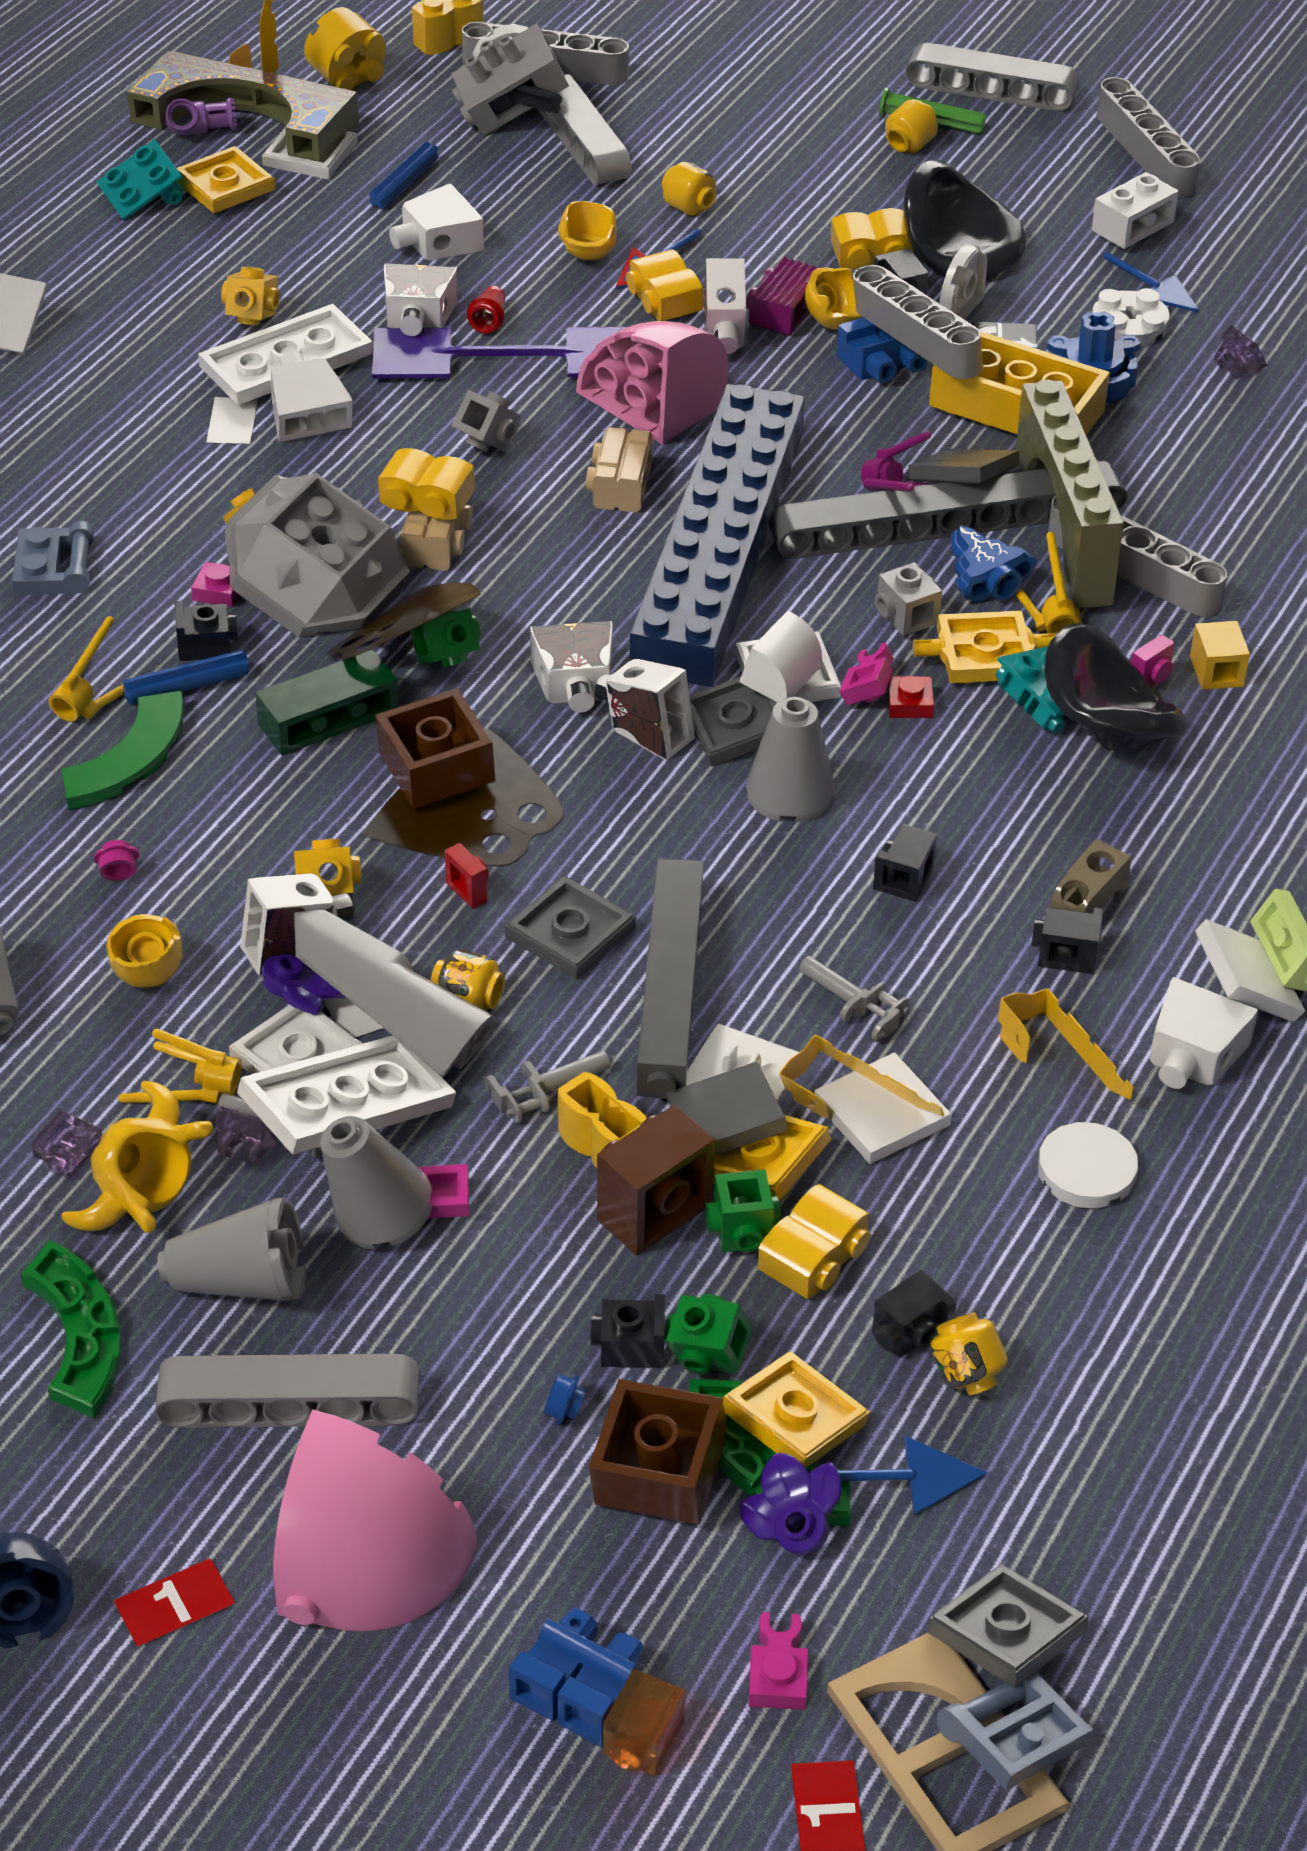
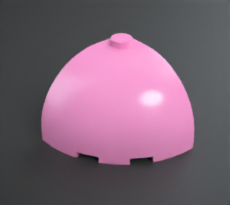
(656, 376)
(364, 1533)

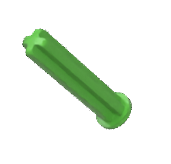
(946, 115)

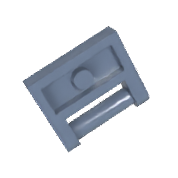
(39, 559)
(1022, 1740)

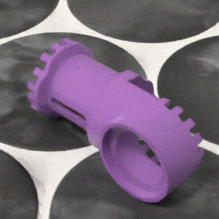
(203, 116)

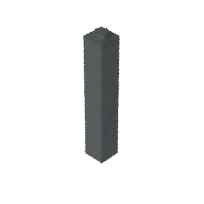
(670, 978)

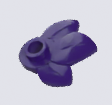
(297, 983)
(787, 1498)

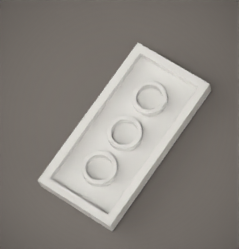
(245, 364)
(370, 1081)

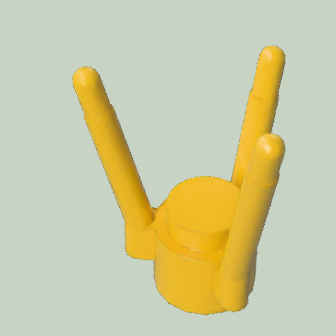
(1057, 609)
(75, 693)
(213, 1070)

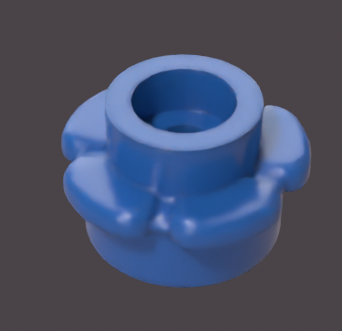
(564, 1398)

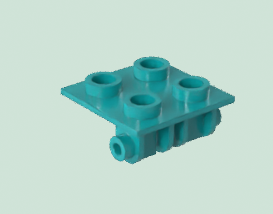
(141, 180)
(1024, 680)

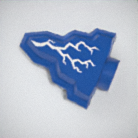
(988, 566)

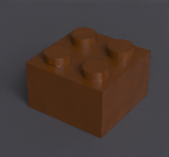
(435, 748)
(654, 1179)
(658, 1451)

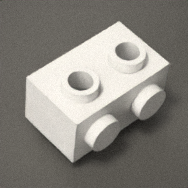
(1134, 210)

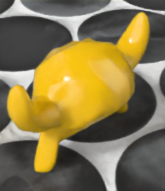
(140, 1164)

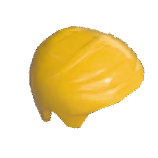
(588, 230)
(831, 297)
(145, 950)

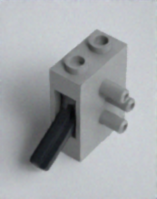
(509, 80)

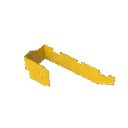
(269, 50)
(1023, 1006)
(801, 1061)

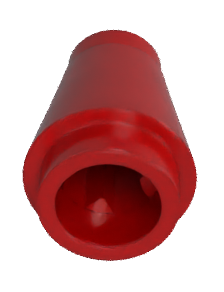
(487, 310)

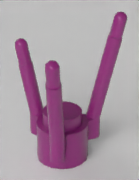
(885, 472)

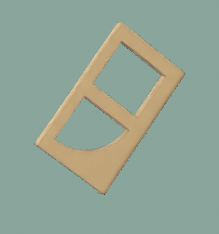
(940, 1671)

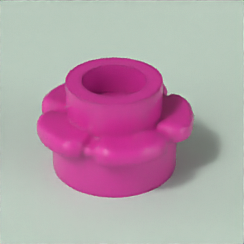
(117, 860)

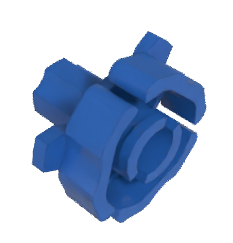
(1101, 350)

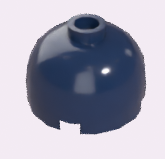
(33, 1587)

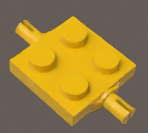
(975, 641)

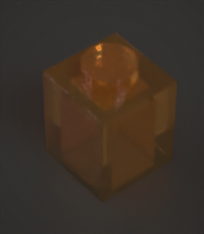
(643, 1723)

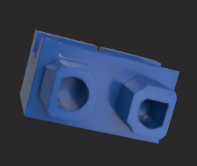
(874, 352)
(573, 1674)

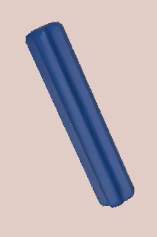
(403, 175)
(187, 676)

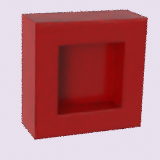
(910, 697)
(466, 875)

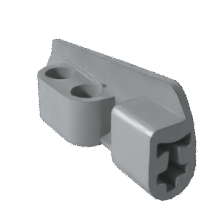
(382, 984)

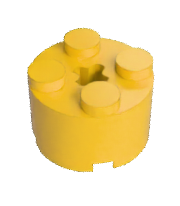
(345, 49)

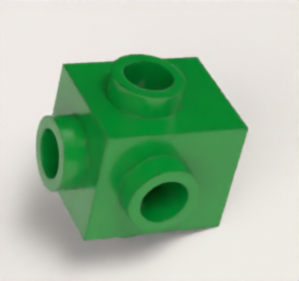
(447, 637)
(742, 1210)
(708, 1334)

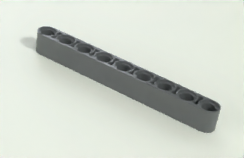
(919, 515)

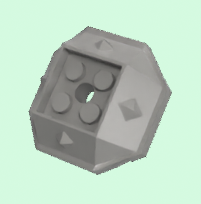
(312, 556)

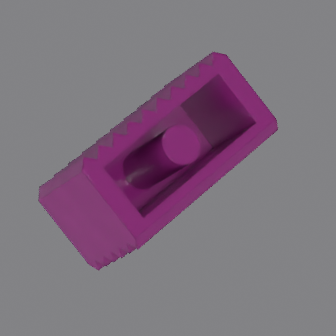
(780, 297)

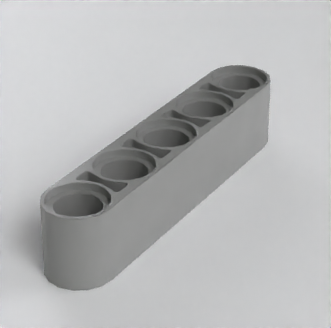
(580, 55)
(1007, 70)
(1147, 136)
(589, 137)
(918, 321)
(1163, 567)
(285, 1389)

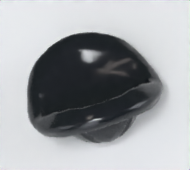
(950, 211)
(1106, 692)

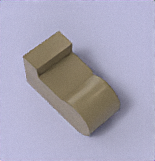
(1089, 883)

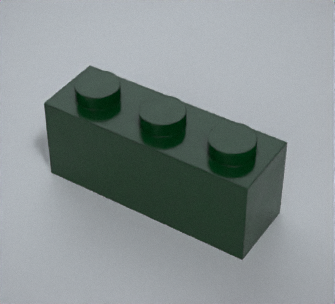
(326, 702)

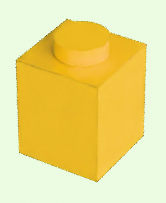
(1219, 655)

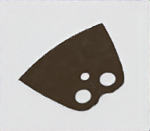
(408, 614)
(459, 819)

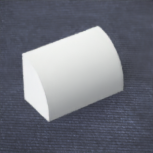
(783, 659)

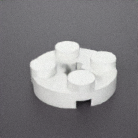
(1135, 313)

